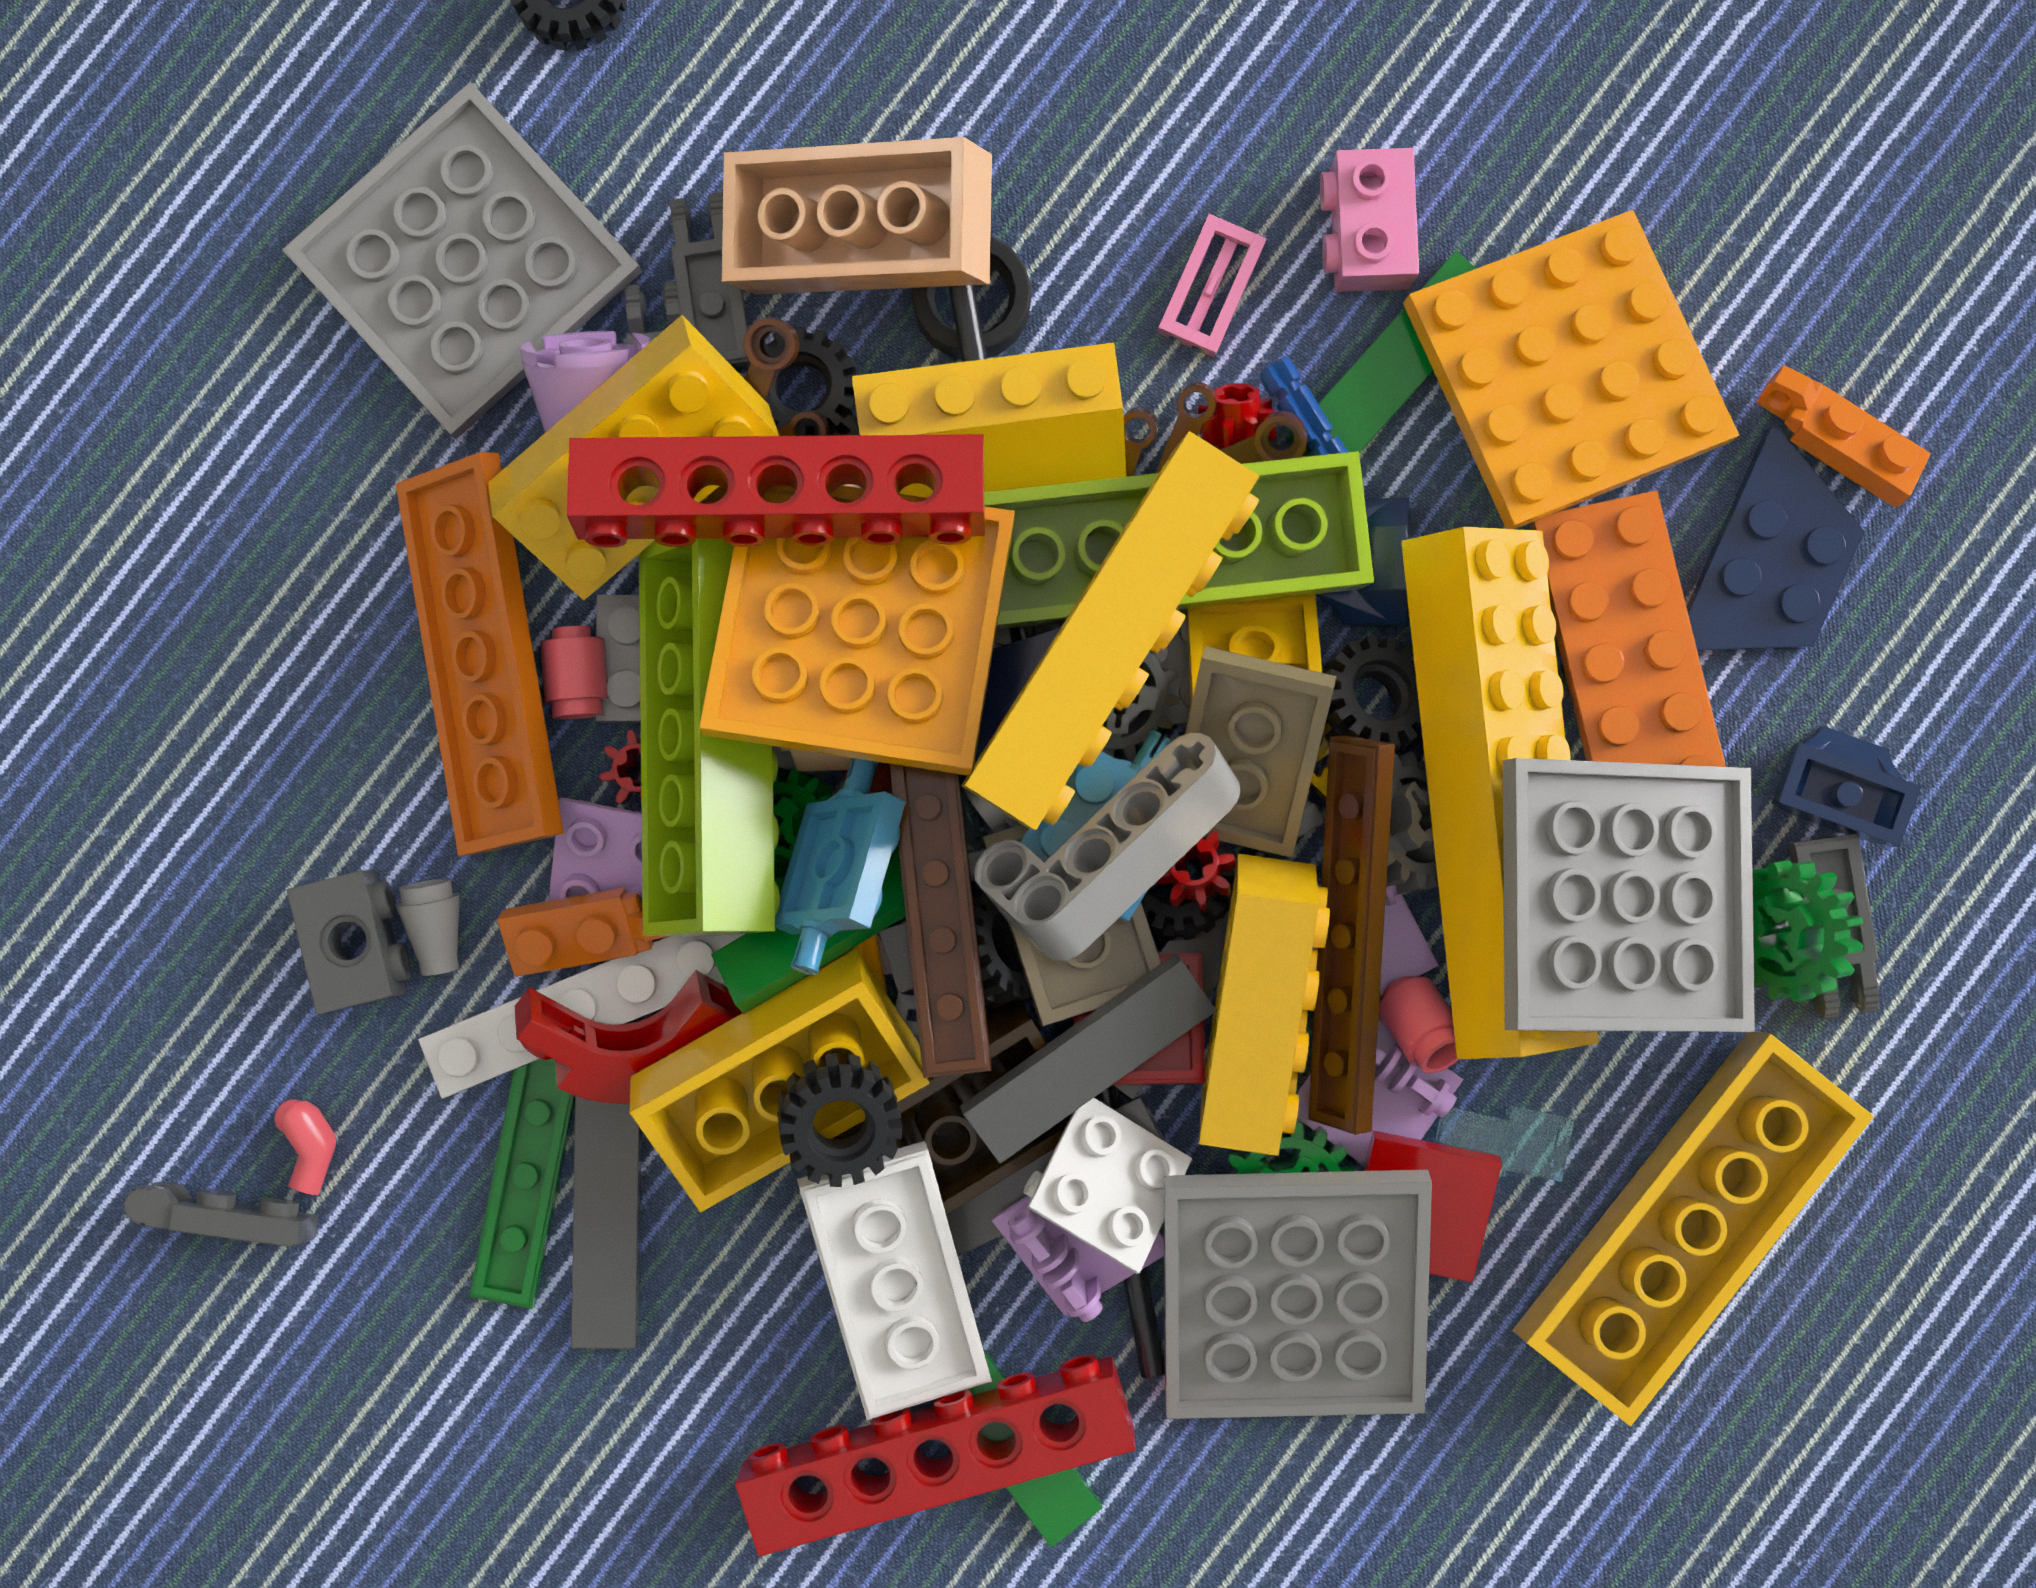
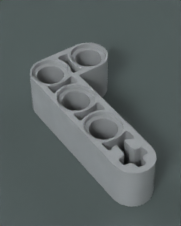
(1114, 854)

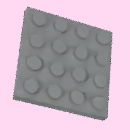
(461, 259)
(1627, 897)
(1296, 1293)

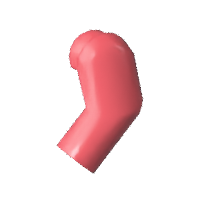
(311, 1139)

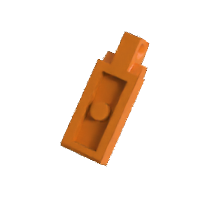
(1845, 436)
(574, 931)

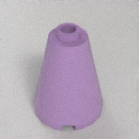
(573, 368)

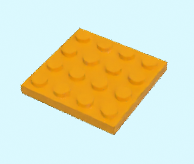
(1570, 369)
(860, 644)

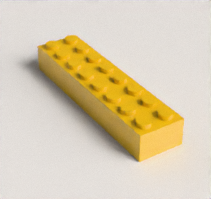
(1483, 698)

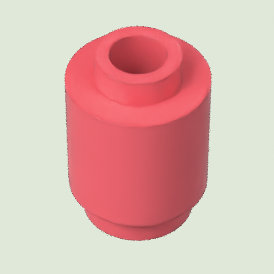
(574, 673)
(1419, 1022)

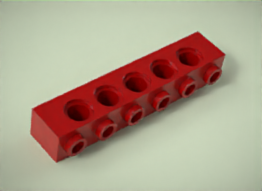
(609, 469)
(788, 1517)

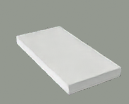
(896, 1283)

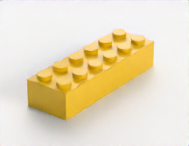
(1110, 632)
(1692, 1224)

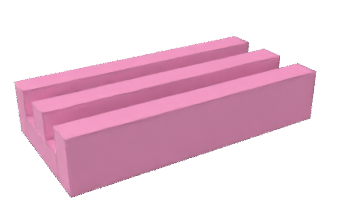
(1190, 334)

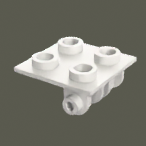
(1107, 1183)

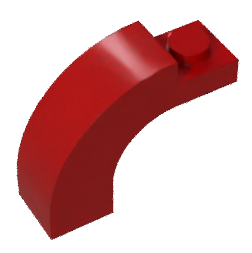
(600, 1058)

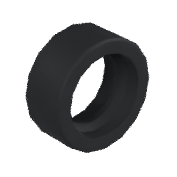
(1004, 332)

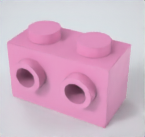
(1372, 220)

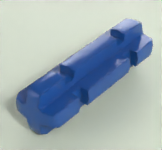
(1282, 380)

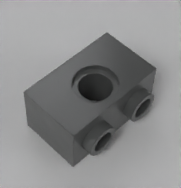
(321, 916)

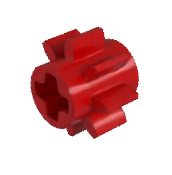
(1236, 415)
(623, 760)
(1212, 866)

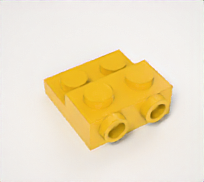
(1263, 629)

